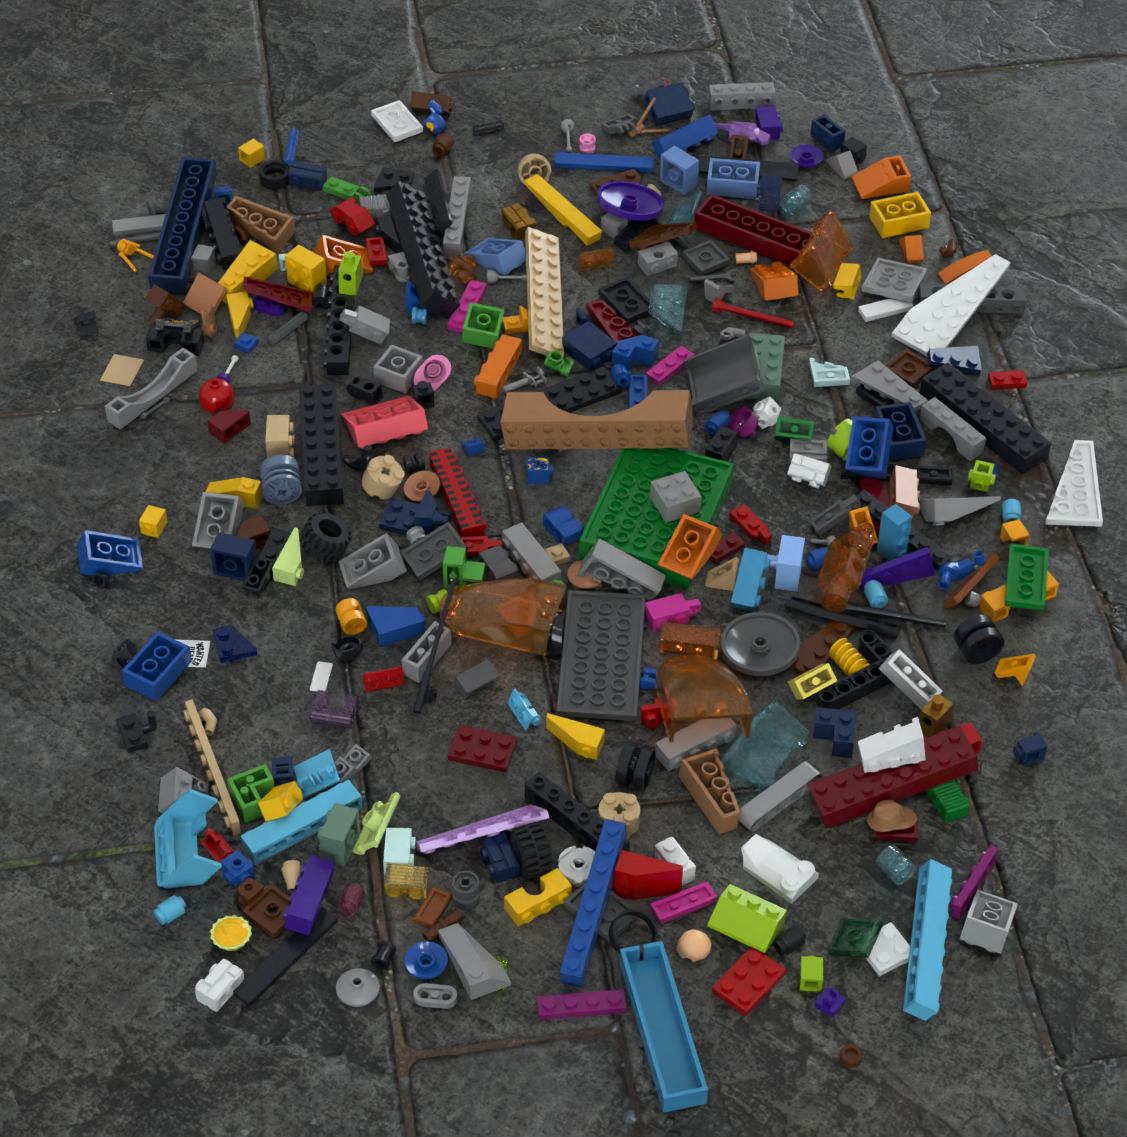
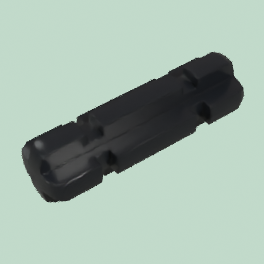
(488, 127)

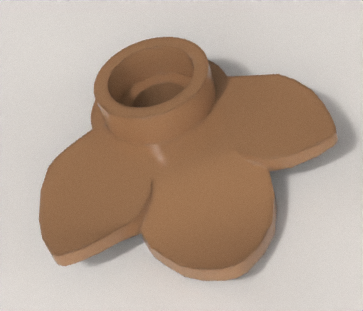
(209, 321)

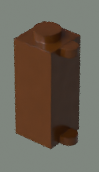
(420, 103)

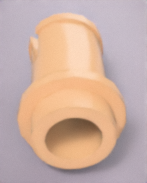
(746, 257)

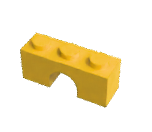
(525, 907)

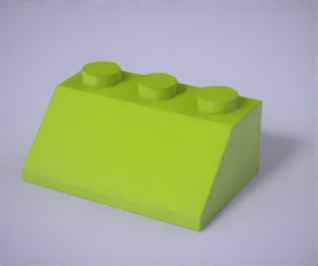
(747, 918)

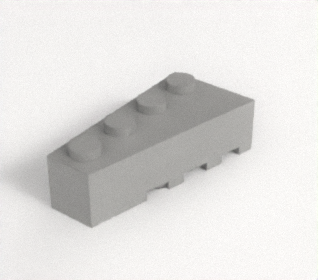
(621, 570)

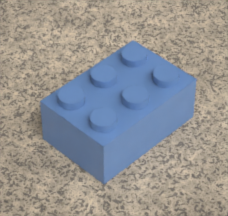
(733, 178)

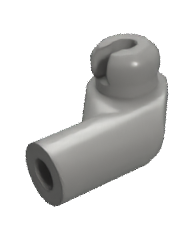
(731, 332)

